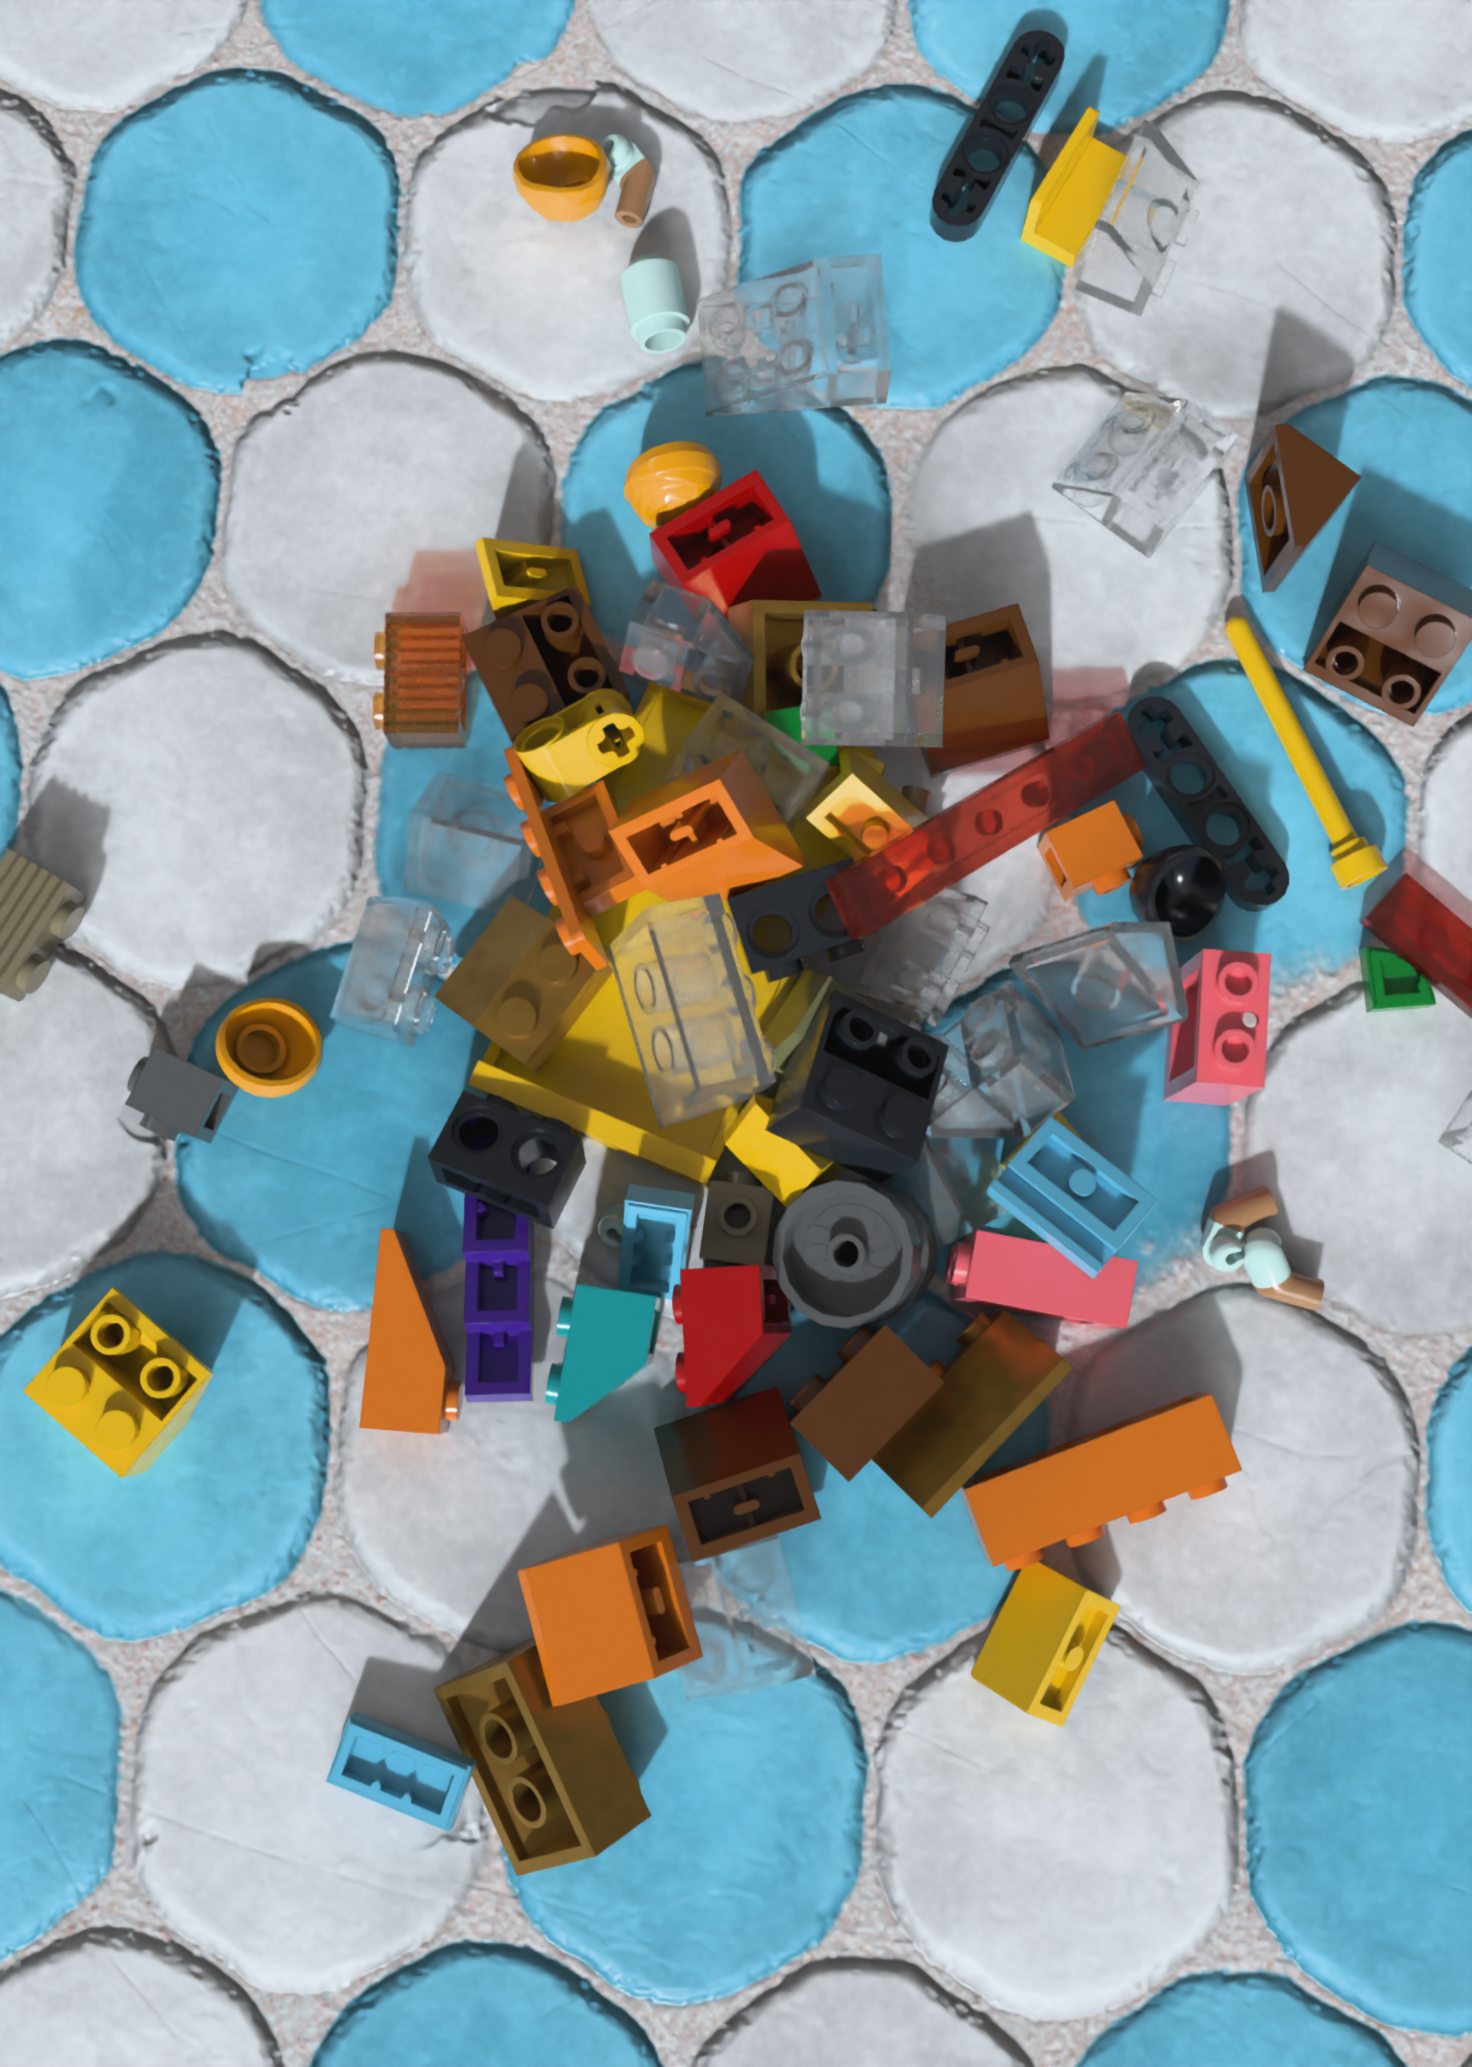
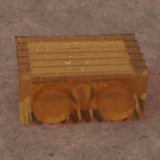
(422, 680)

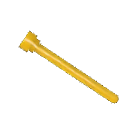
(1352, 856)

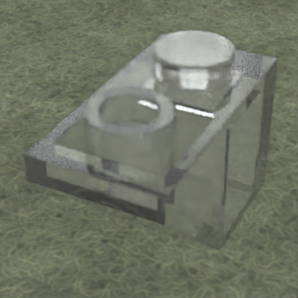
(685, 645)

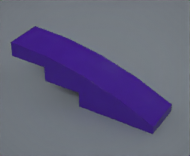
(498, 1299)

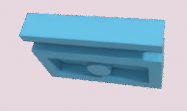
(1072, 1197)

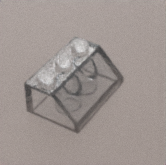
(691, 1009)

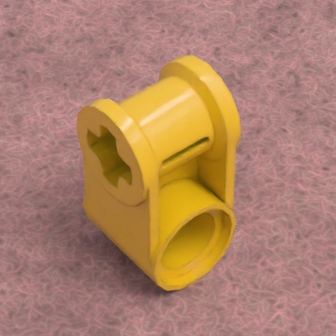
(574, 749)

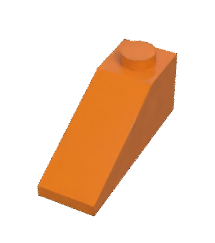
(408, 1361)

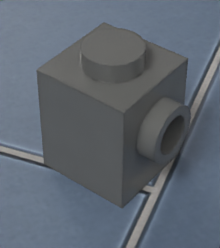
(178, 1096)

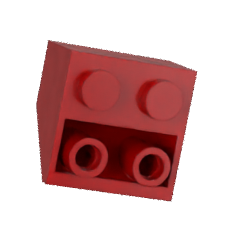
(735, 549)
(730, 1329)

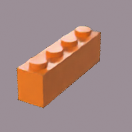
(1100, 1479)

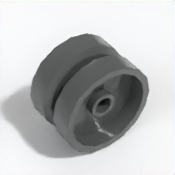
(818, 1244)

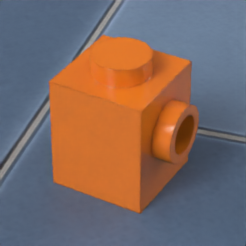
(1092, 851)

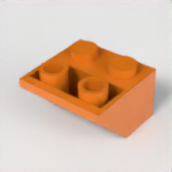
(707, 834)
(610, 1614)

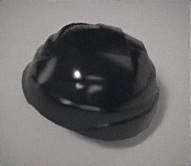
(1179, 887)

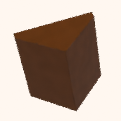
(1291, 499)

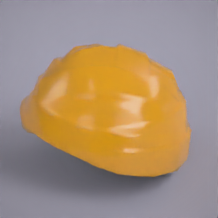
(562, 176)
(671, 481)
(269, 1047)

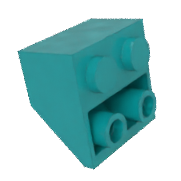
(607, 1344)

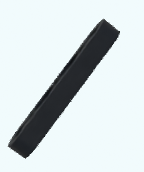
(997, 136)
(1214, 798)

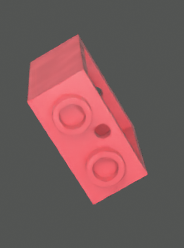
(1213, 1052)
(1038, 1281)

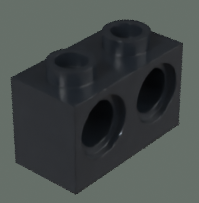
(796, 904)
(499, 1171)

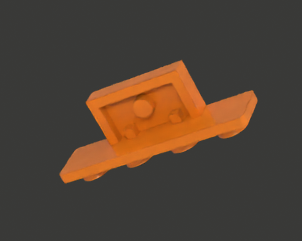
(580, 858)

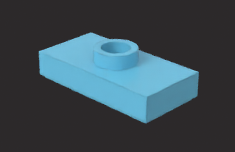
(654, 1240)
(401, 1771)

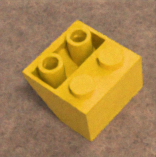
(121, 1385)

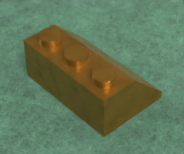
(984, 1398)
(542, 1770)

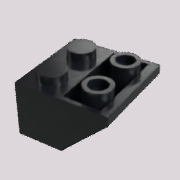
(859, 1089)

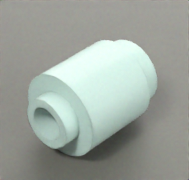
(655, 303)

